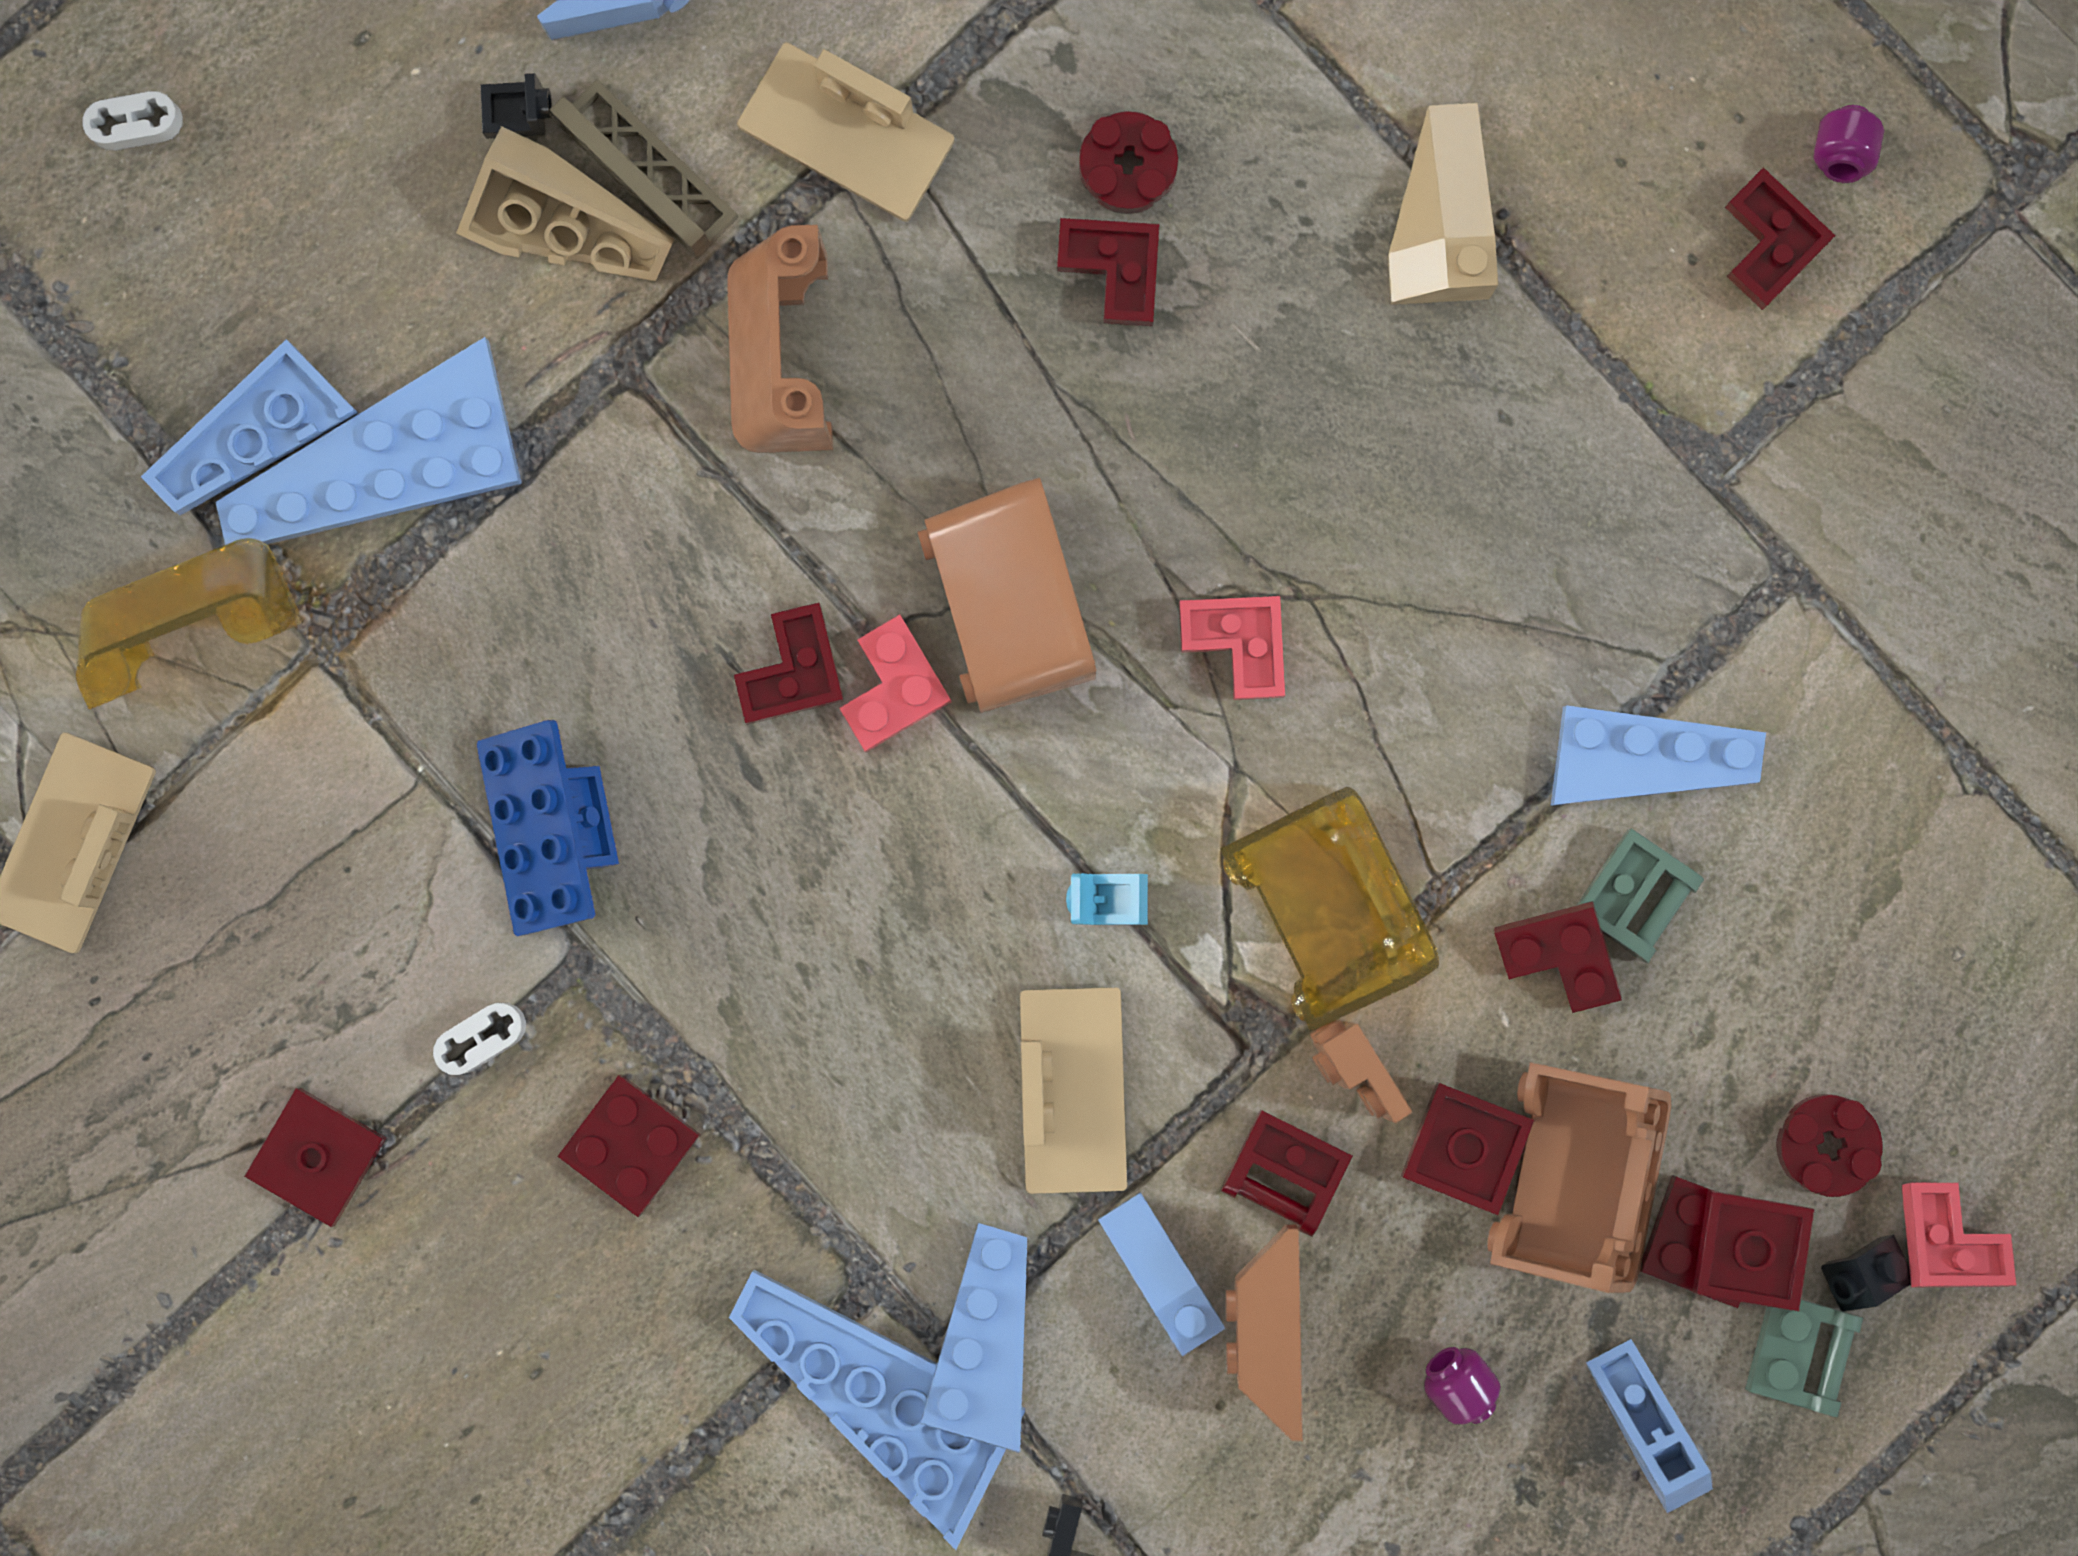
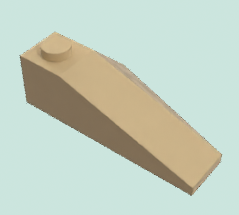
(548, 208)
(1445, 220)

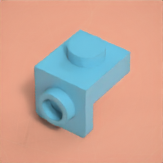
(1108, 899)

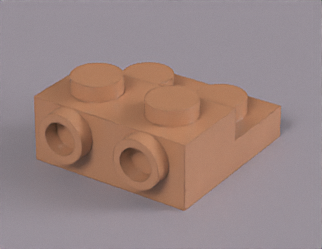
(1350, 1060)

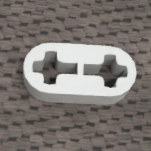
(129, 110)
(473, 1028)

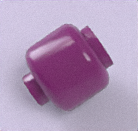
(1848, 143)
(1461, 1386)

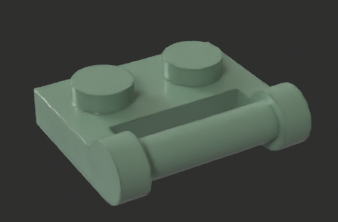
(1626, 883)
(1787, 1350)

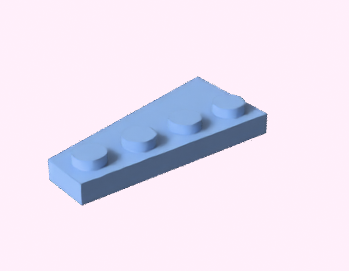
(253, 426)
(1638, 755)
(981, 1358)

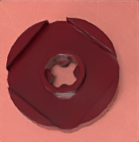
(1105, 179)
(1818, 1172)

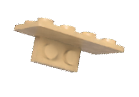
(847, 128)
(71, 841)
(1073, 1090)

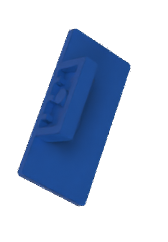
(546, 826)

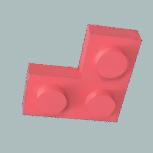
(1246, 628)
(907, 687)
(1939, 1249)

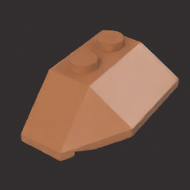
(1269, 1331)

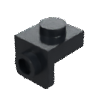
(516, 107)
(1868, 1275)
(1062, 1526)

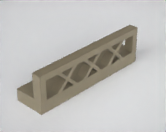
(629, 173)

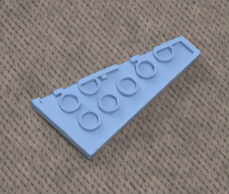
(407, 452)
(873, 1397)

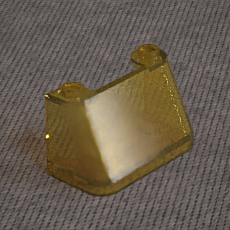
(233, 581)
(1335, 906)

